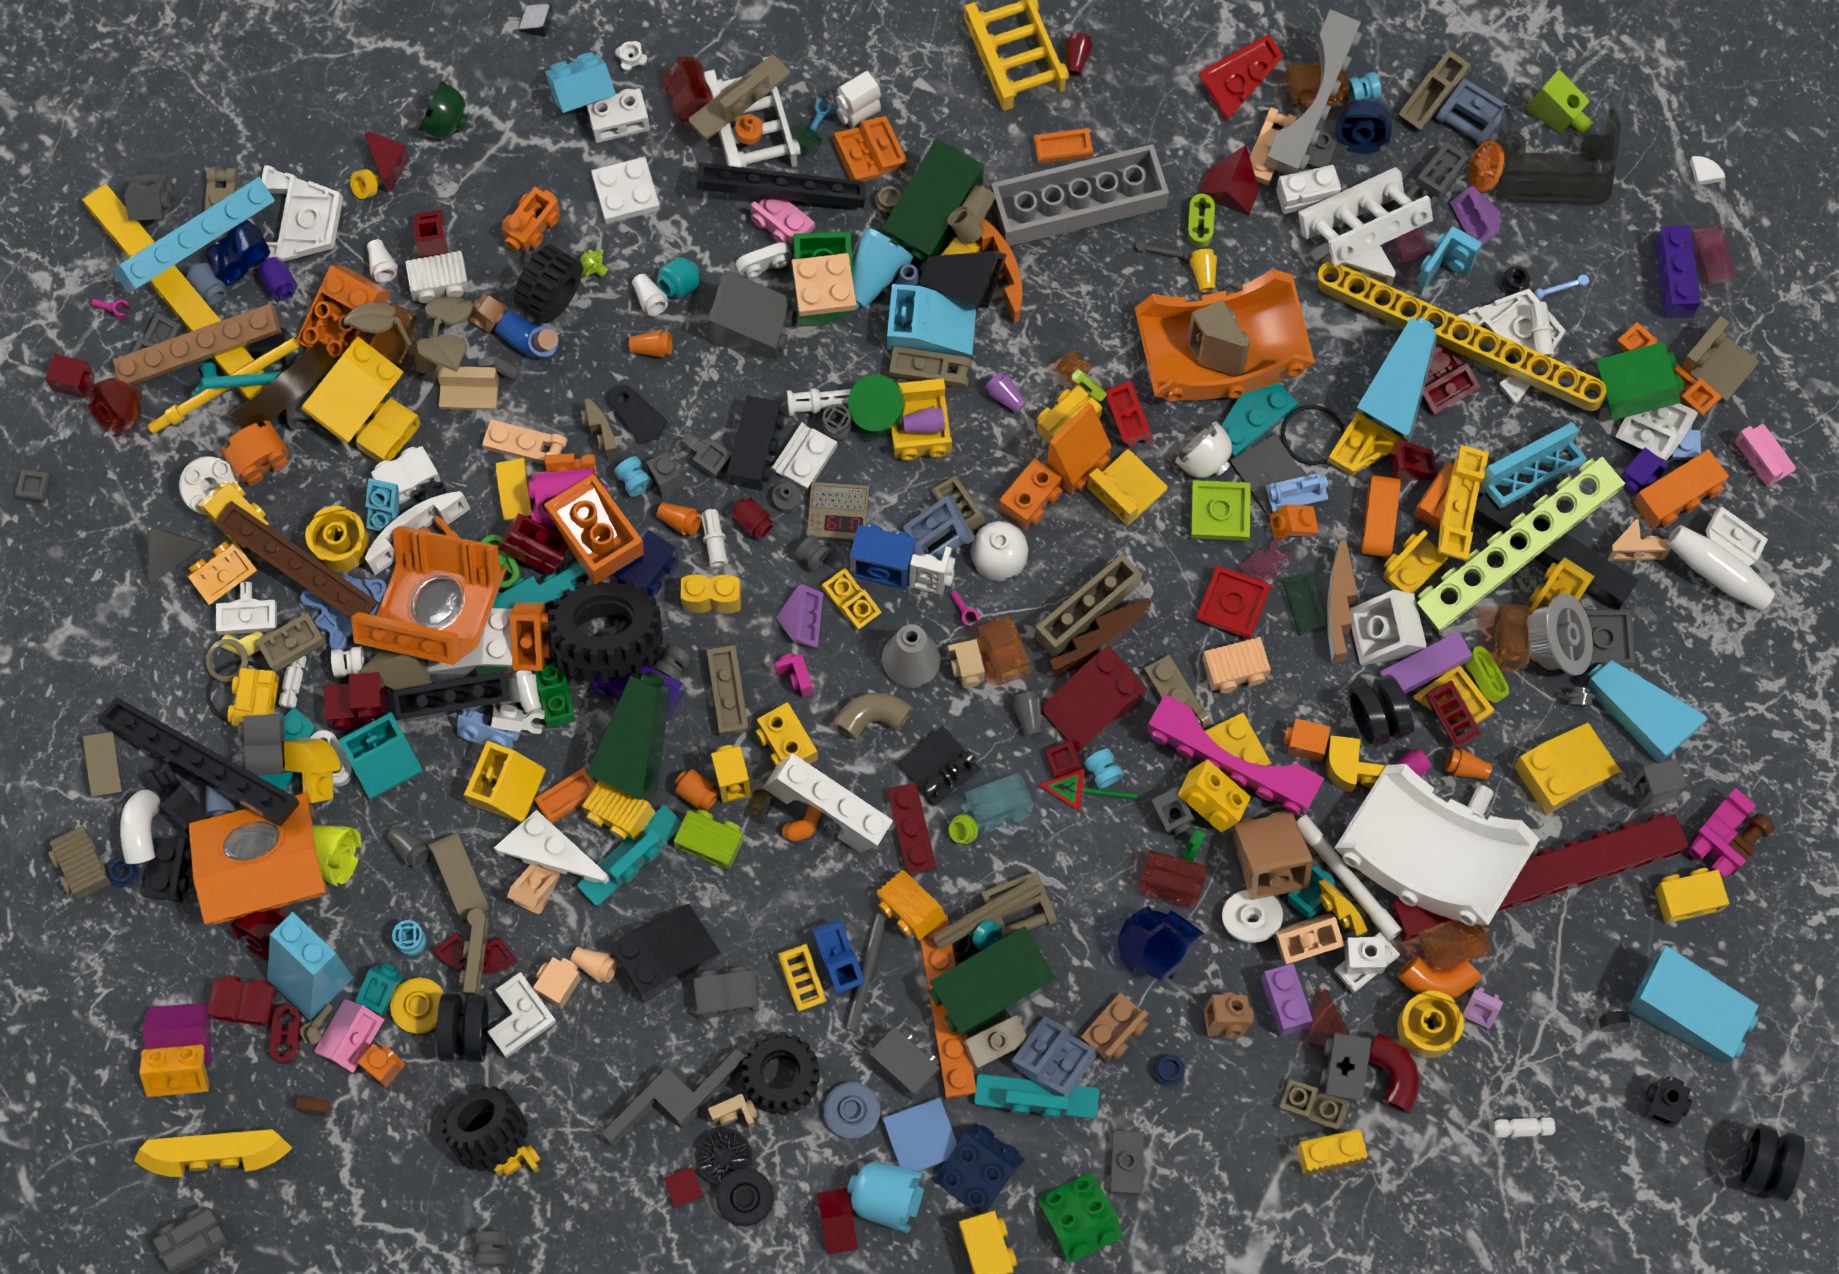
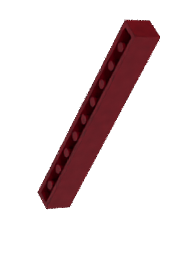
(1571, 867)

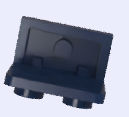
(979, 1168)

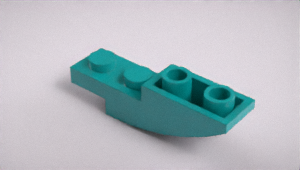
(529, 591)

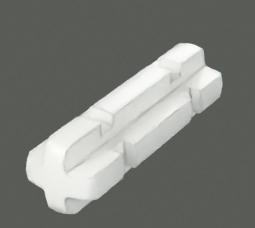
(292, 683)
(1524, 1127)

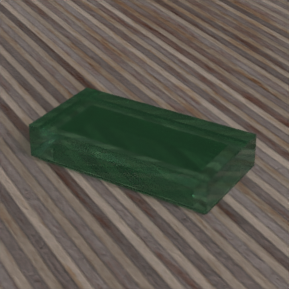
(1305, 603)

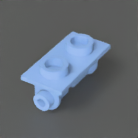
(1297, 491)
(474, 727)

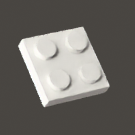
(625, 190)

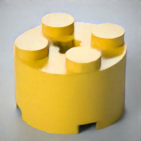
(334, 523)
(1446, 1019)

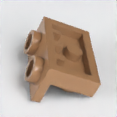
(1115, 1028)

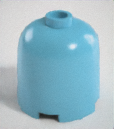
(886, 1194)

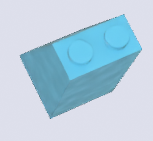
(1400, 383)
(304, 967)
(1694, 1006)

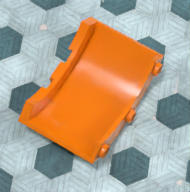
(1264, 309)

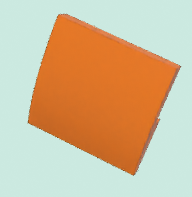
(869, 149)

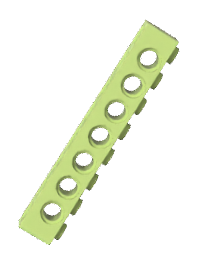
(1606, 485)

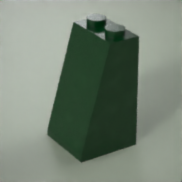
(933, 193)
(635, 738)
(992, 982)

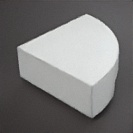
(1706, 171)

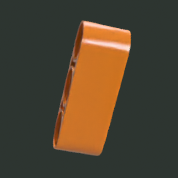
(1380, 516)

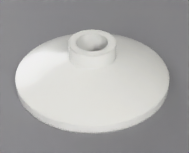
(1241, 909)

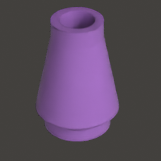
(1005, 392)
(924, 421)

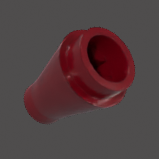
(1077, 52)

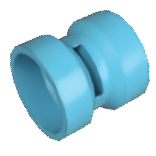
(1364, 87)
(633, 476)
(1104, 768)
(413, 942)

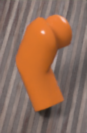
(804, 828)

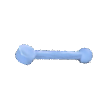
(1582, 281)

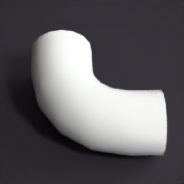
(136, 827)

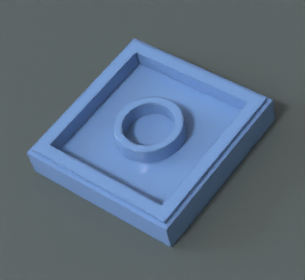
(921, 1136)

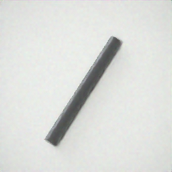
(867, 970)

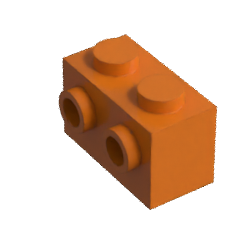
(1031, 494)
(529, 636)

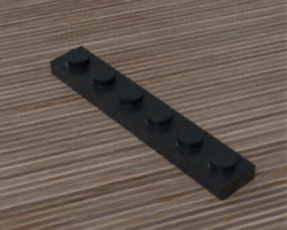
(780, 185)

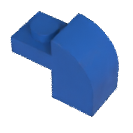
(838, 956)

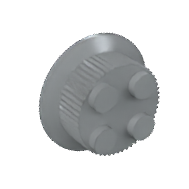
(1561, 636)

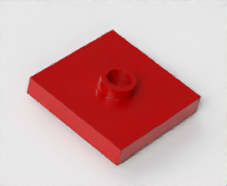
(1233, 602)

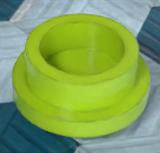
(963, 829)

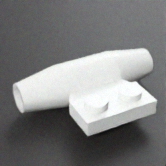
(1726, 557)

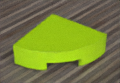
(1090, 384)

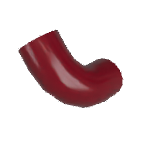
(1402, 1073)

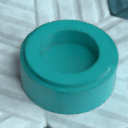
(987, 934)

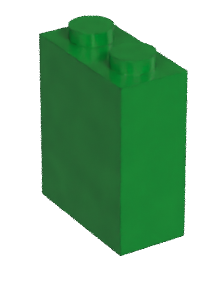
(1640, 380)

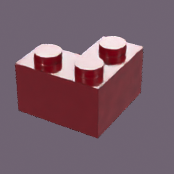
(357, 702)

